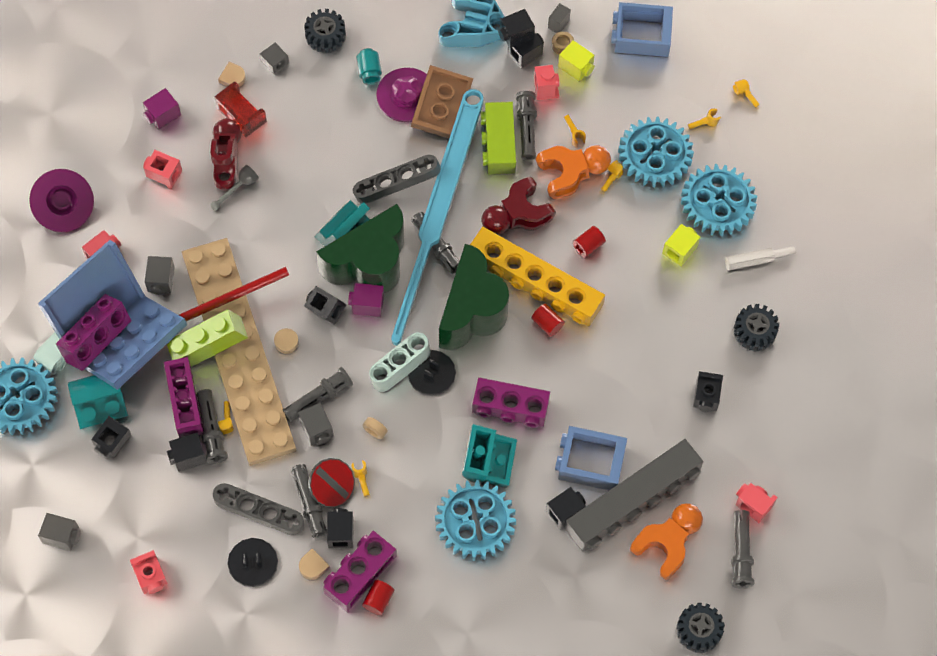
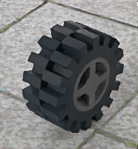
(329, 23)
(760, 320)
(703, 619)

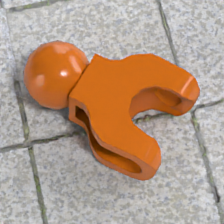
(574, 167)
(670, 537)

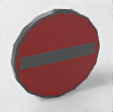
(331, 482)

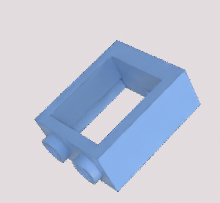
(645, 13)
(585, 477)

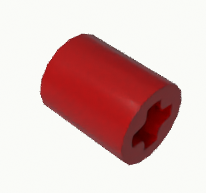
(589, 241)
(548, 320)
(378, 597)

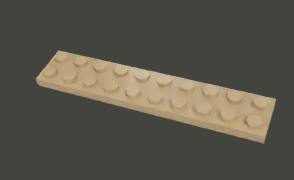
(243, 365)

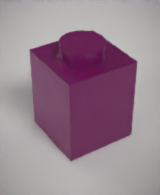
(161, 109)
(367, 299)

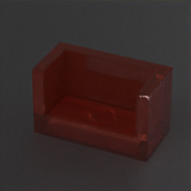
(238, 108)

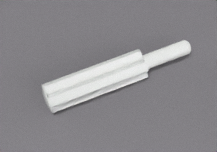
(756, 257)

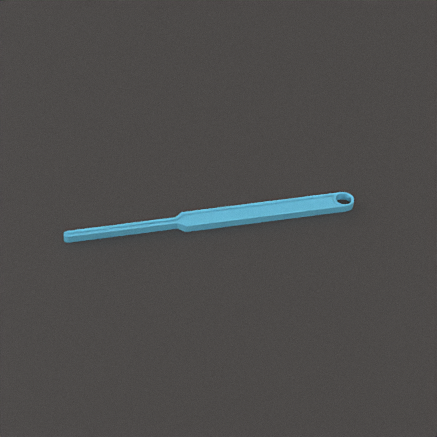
(441, 200)

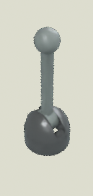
(246, 176)

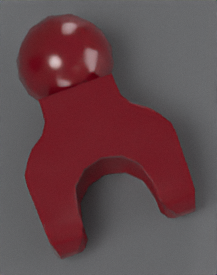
(224, 151)
(517, 211)

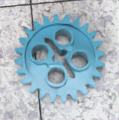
(642, 138)
(718, 200)
(30, 411)
(453, 524)

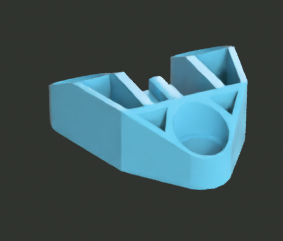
(477, 26)

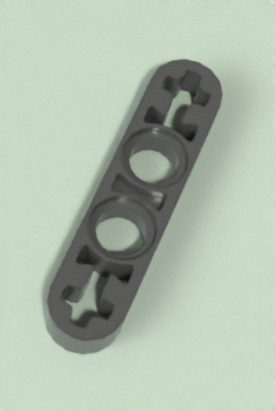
(395, 175)
(259, 507)

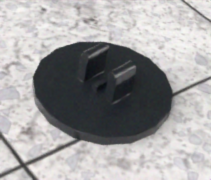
(434, 374)
(252, 562)

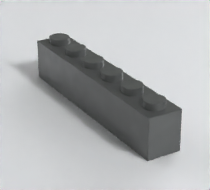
(633, 495)

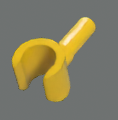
(742, 86)
(709, 120)
(575, 132)
(616, 170)
(226, 425)
(360, 474)

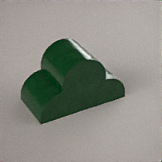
(366, 253)
(475, 302)

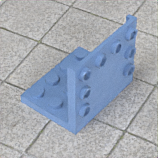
(139, 341)

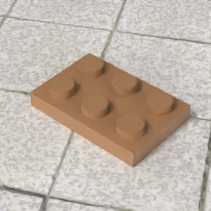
(440, 101)

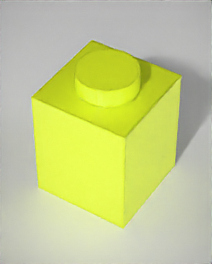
(576, 61)
(681, 244)

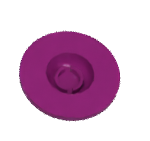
(400, 93)
(61, 200)

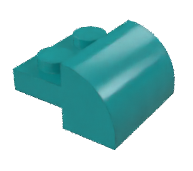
(342, 222)
(96, 401)
(489, 457)

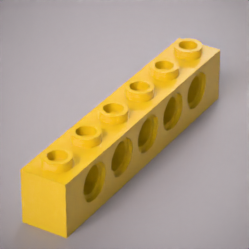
(549, 276)

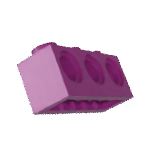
(93, 332)
(504, 392)
(183, 397)
(359, 583)

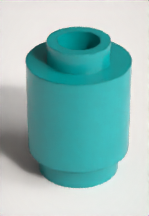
(369, 66)

